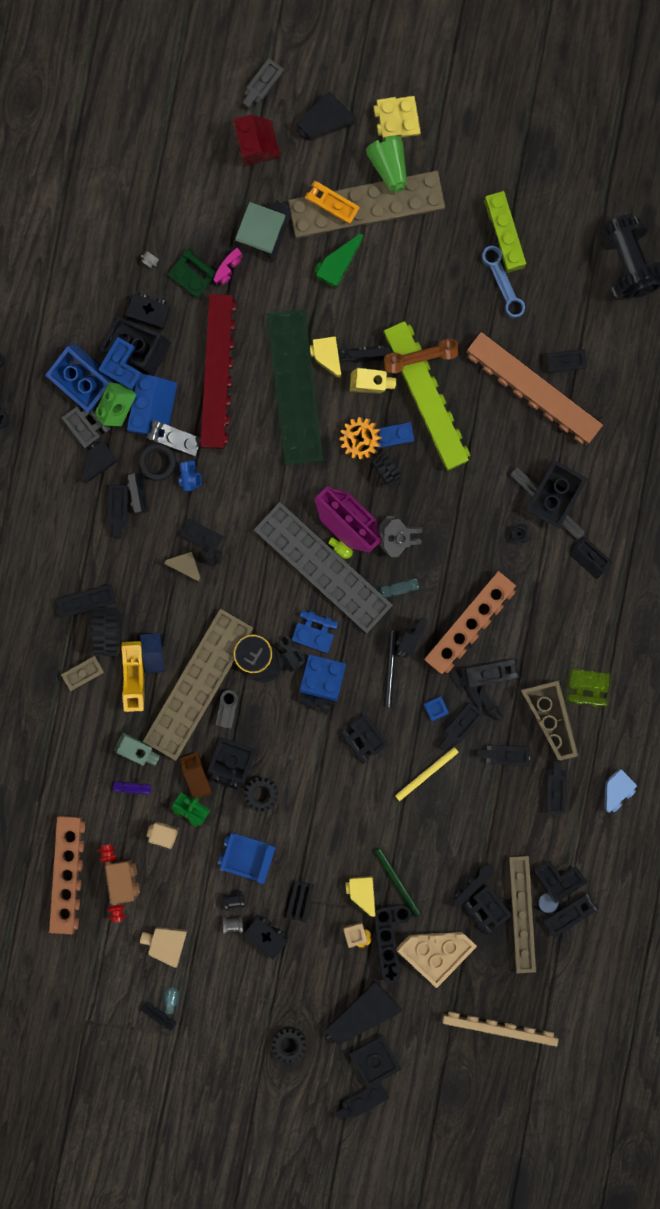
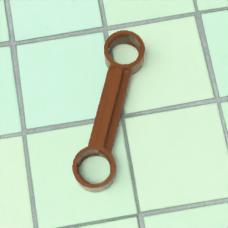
(395, 361)

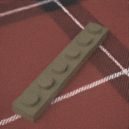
(522, 914)

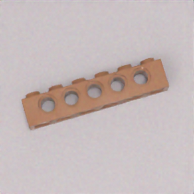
(498, 582)
(57, 922)

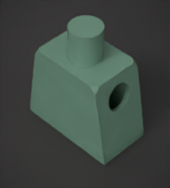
(129, 745)

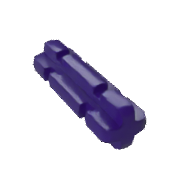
(134, 788)

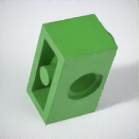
(115, 404)

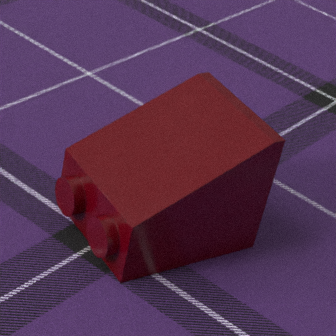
(256, 139)

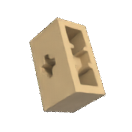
(162, 834)

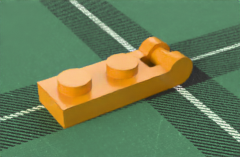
(332, 202)

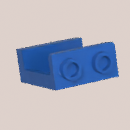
(246, 857)

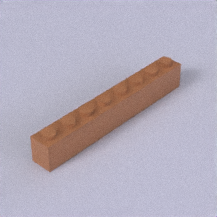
(533, 388)

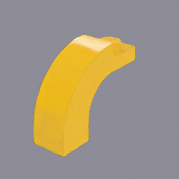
(133, 676)

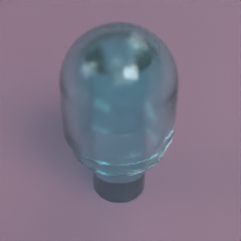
(171, 999)

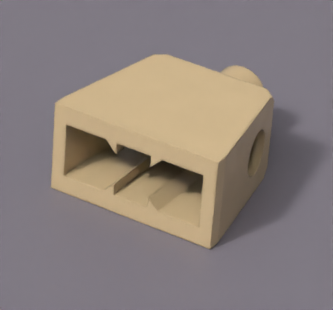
(165, 944)

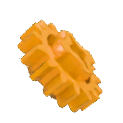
(357, 445)

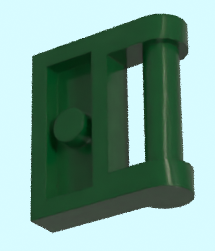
(188, 278)

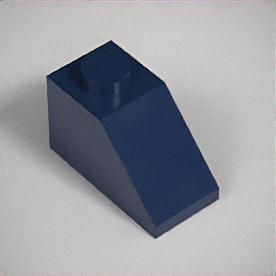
(152, 653)

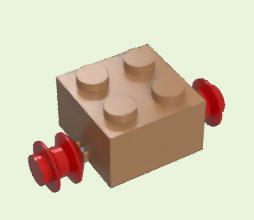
(120, 882)

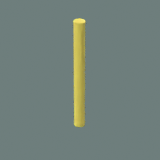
(426, 774)

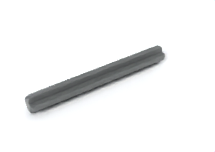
(531, 487)

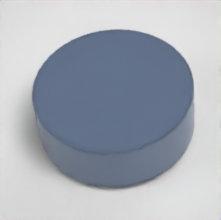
(546, 903)

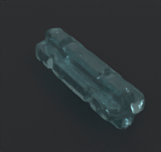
(399, 588)

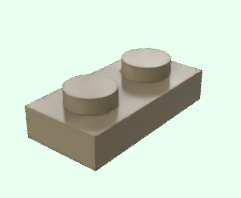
(82, 673)

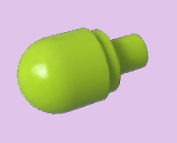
(341, 549)

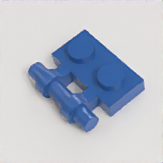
(313, 637)

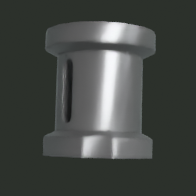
(232, 925)

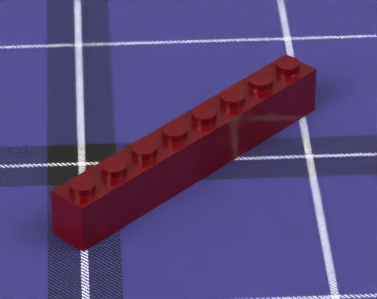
(217, 371)

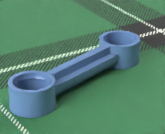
(503, 282)

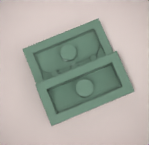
(260, 227)

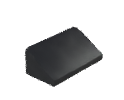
(590, 558)

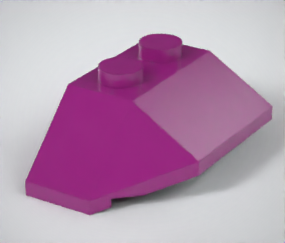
(348, 519)

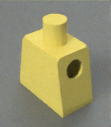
(363, 381)

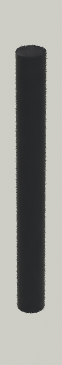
(390, 668)

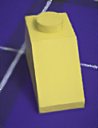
(326, 354)
(362, 893)

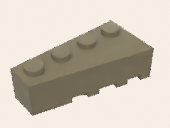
(551, 712)

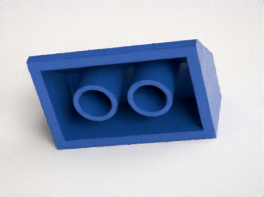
(79, 377)
(152, 402)

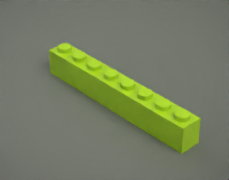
(427, 398)

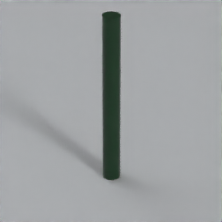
(397, 882)

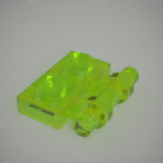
(588, 681)

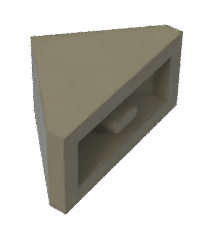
(185, 564)

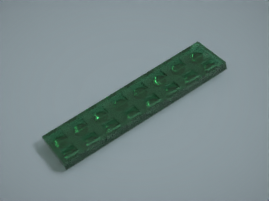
(295, 387)

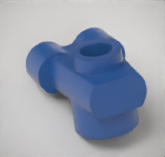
(189, 479)

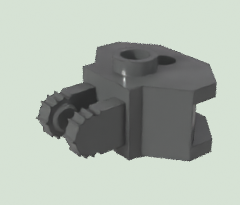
(397, 536)

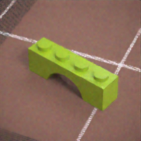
(506, 232)

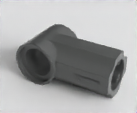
(227, 711)

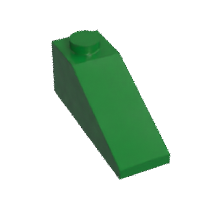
(336, 264)

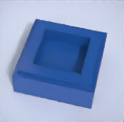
(436, 708)

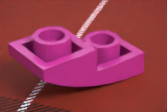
(223, 274)

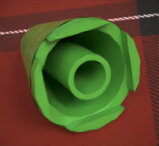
(389, 162)

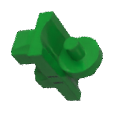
(190, 809)

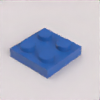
(322, 677)

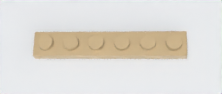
(508, 1030)

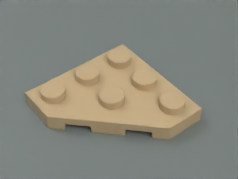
(436, 953)

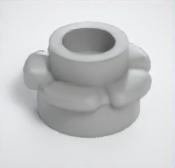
(149, 259)

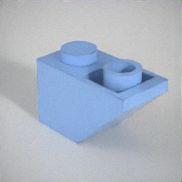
(616, 789)

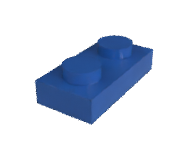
(395, 435)

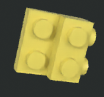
(397, 117)

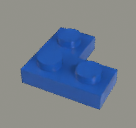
(116, 367)

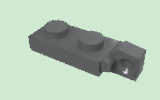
(262, 83)

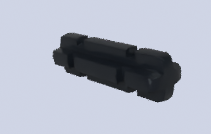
(159, 1016)

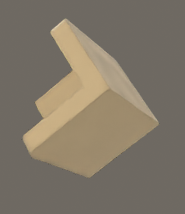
(355, 934)

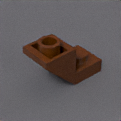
(195, 775)

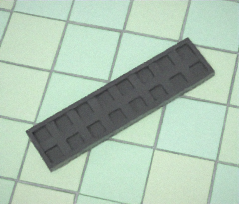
(323, 567)

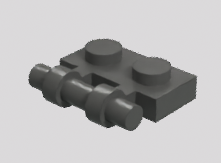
(82, 428)

